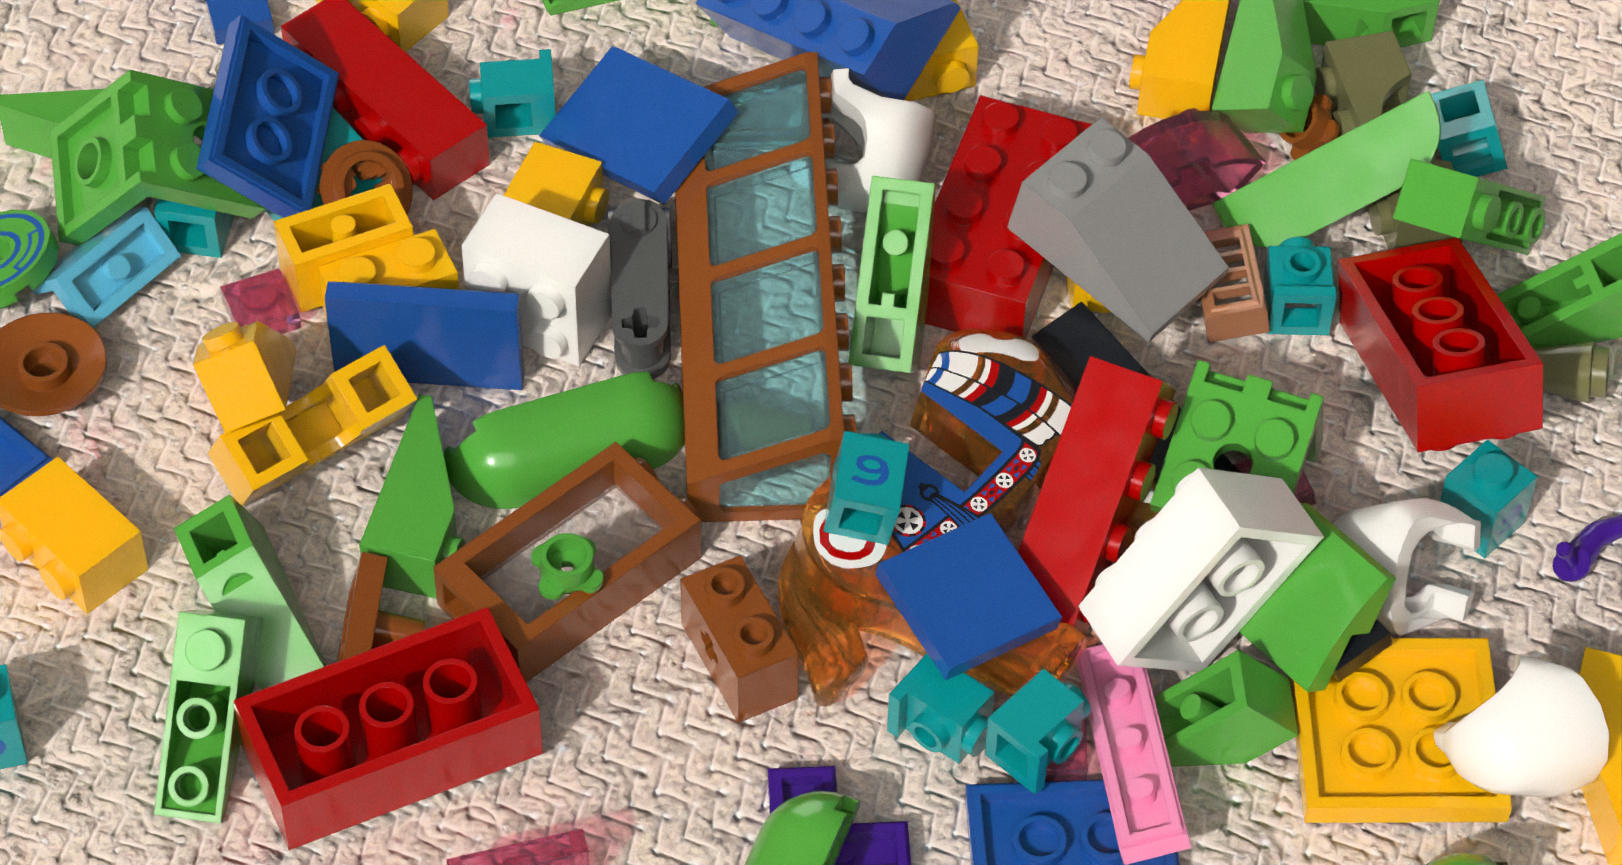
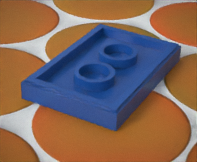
(268, 119)
(640, 123)
(430, 332)
(1055, 827)

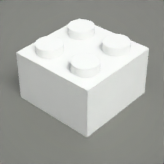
(552, 265)

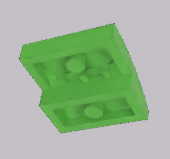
(1320, 607)

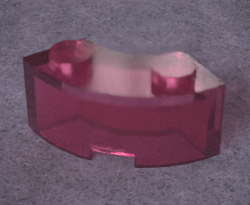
(1200, 155)

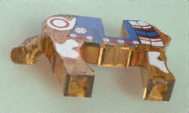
(1000, 415)

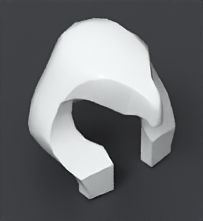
(890, 133)
(1390, 535)
(1533, 736)

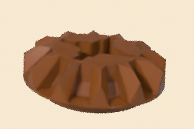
(366, 161)

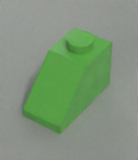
(1227, 713)

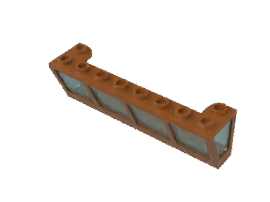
(762, 301)

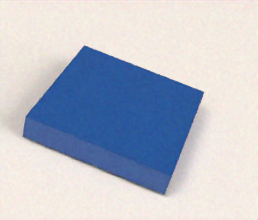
(968, 596)

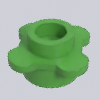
(566, 551)

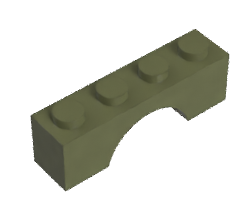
(1364, 81)

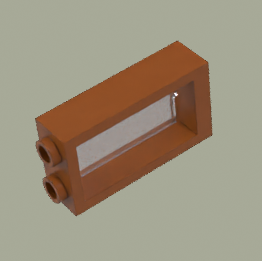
(640, 543)

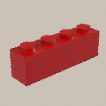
(392, 97)
(1095, 482)

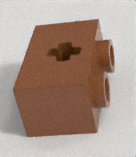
(739, 638)

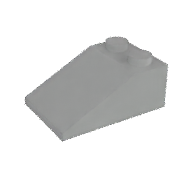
(1117, 230)

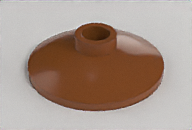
(54, 347)

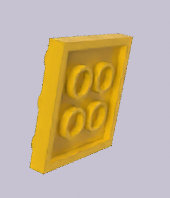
(1371, 742)

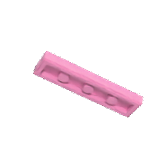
(1132, 757)

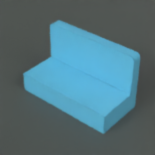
(110, 266)

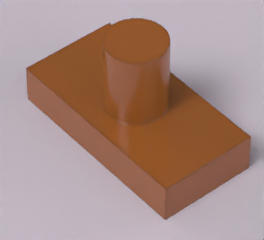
(363, 623)

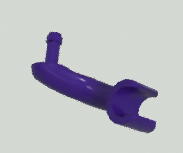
(1578, 557)

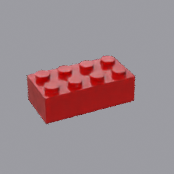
(978, 266)
(1440, 345)
(388, 727)

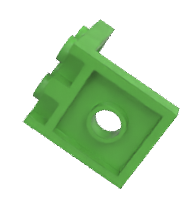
(134, 146)
(1242, 416)

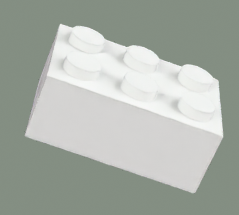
(1199, 570)

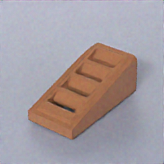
(1238, 317)

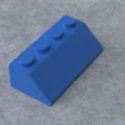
(876, 39)

